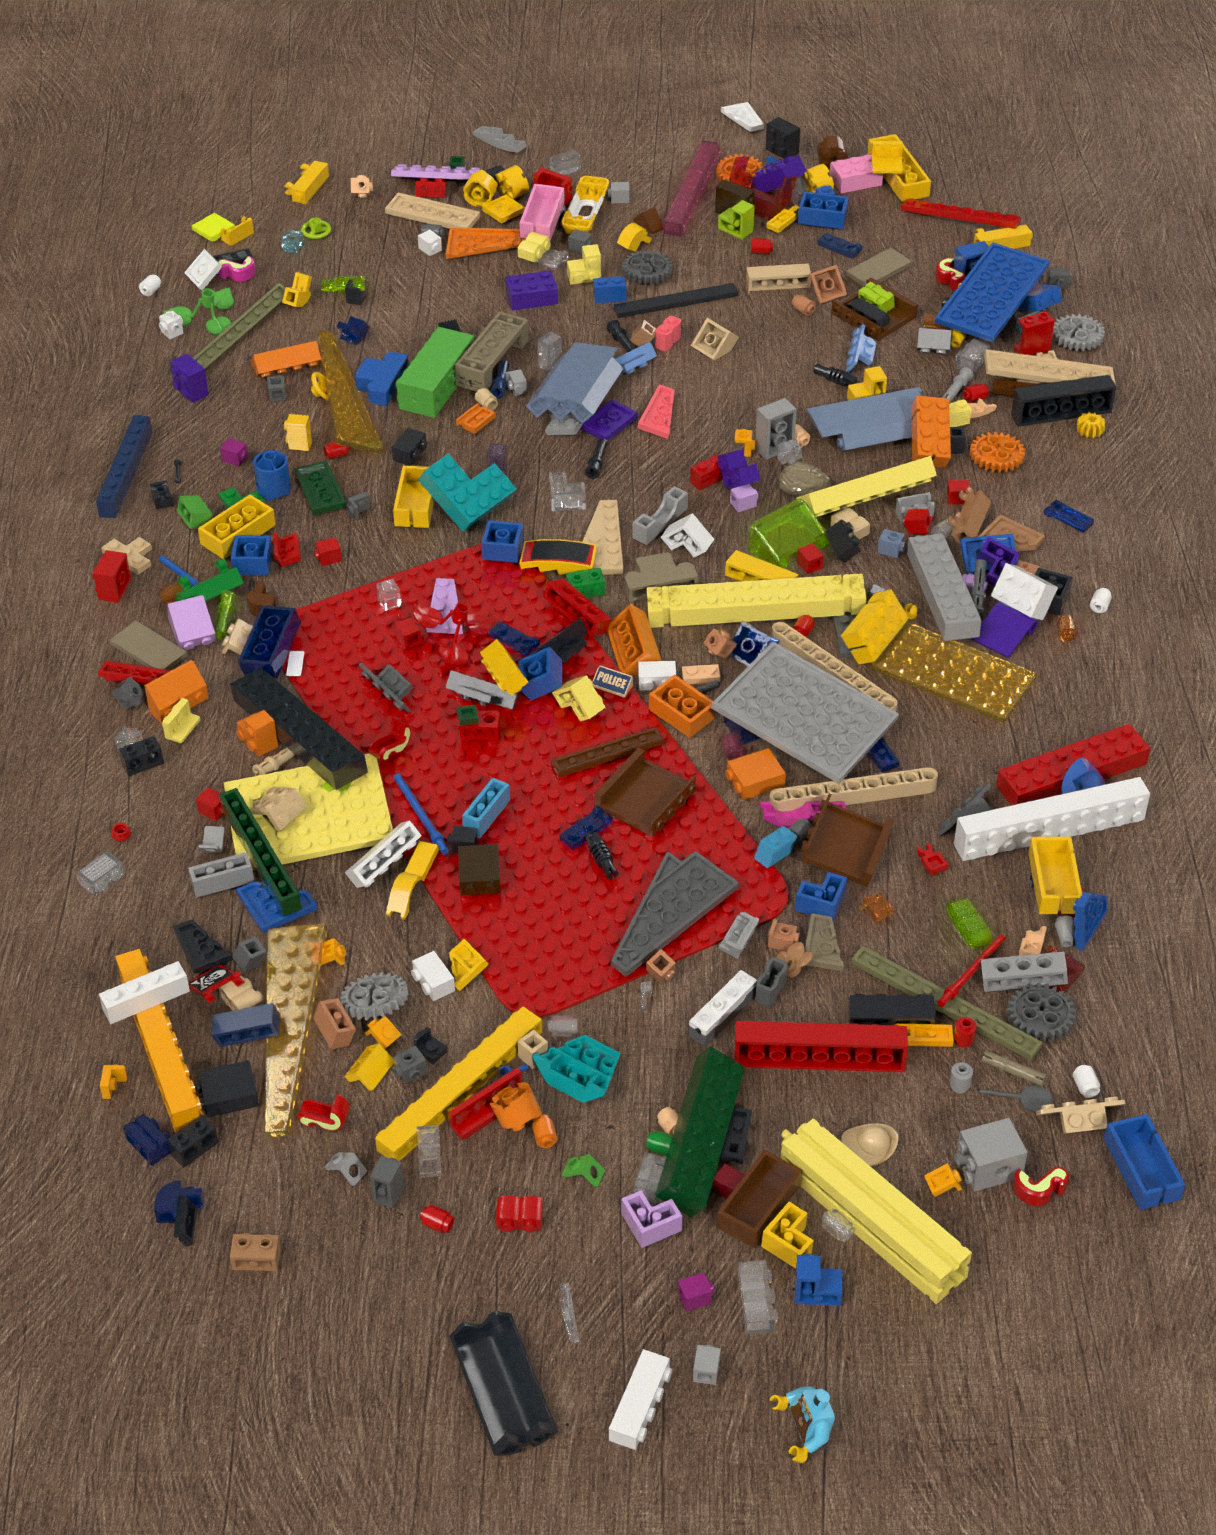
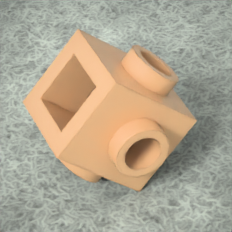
(356, 183)

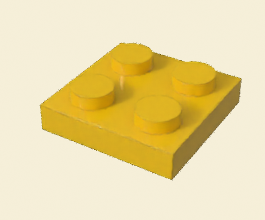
(503, 209)

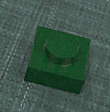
(456, 161)
(467, 715)

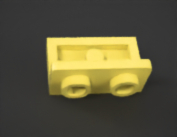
(179, 722)

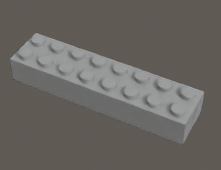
(944, 587)

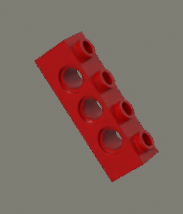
(576, 605)

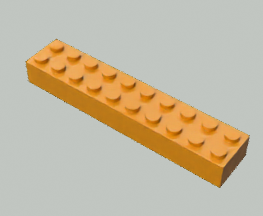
(162, 1049)

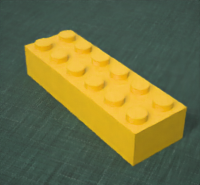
(913, 181)

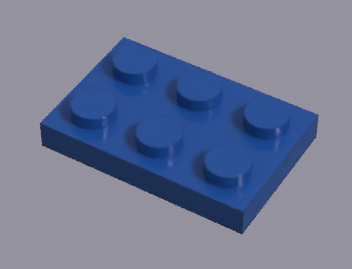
(971, 547)

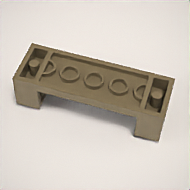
(476, 365)

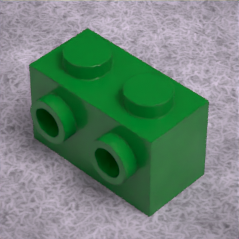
(587, 582)

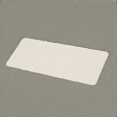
(295, 663)

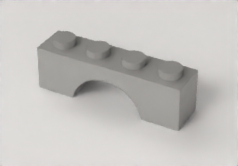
(672, 506)

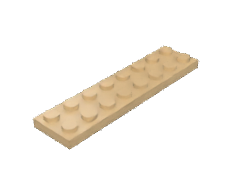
(1040, 368)

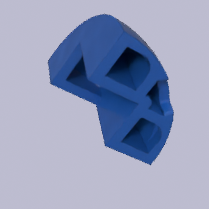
(1081, 776)

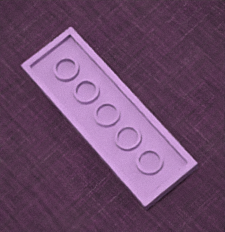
(433, 172)

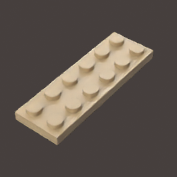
(431, 212)

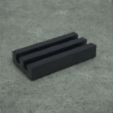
(185, 1220)

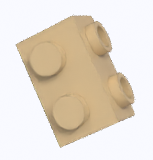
(237, 636)

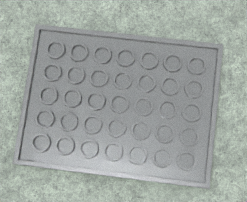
(805, 712)

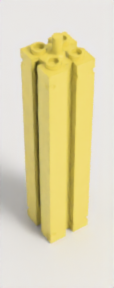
(877, 1210)

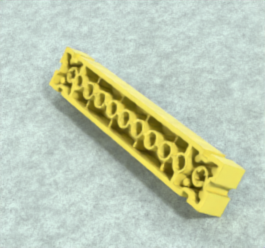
(755, 600)

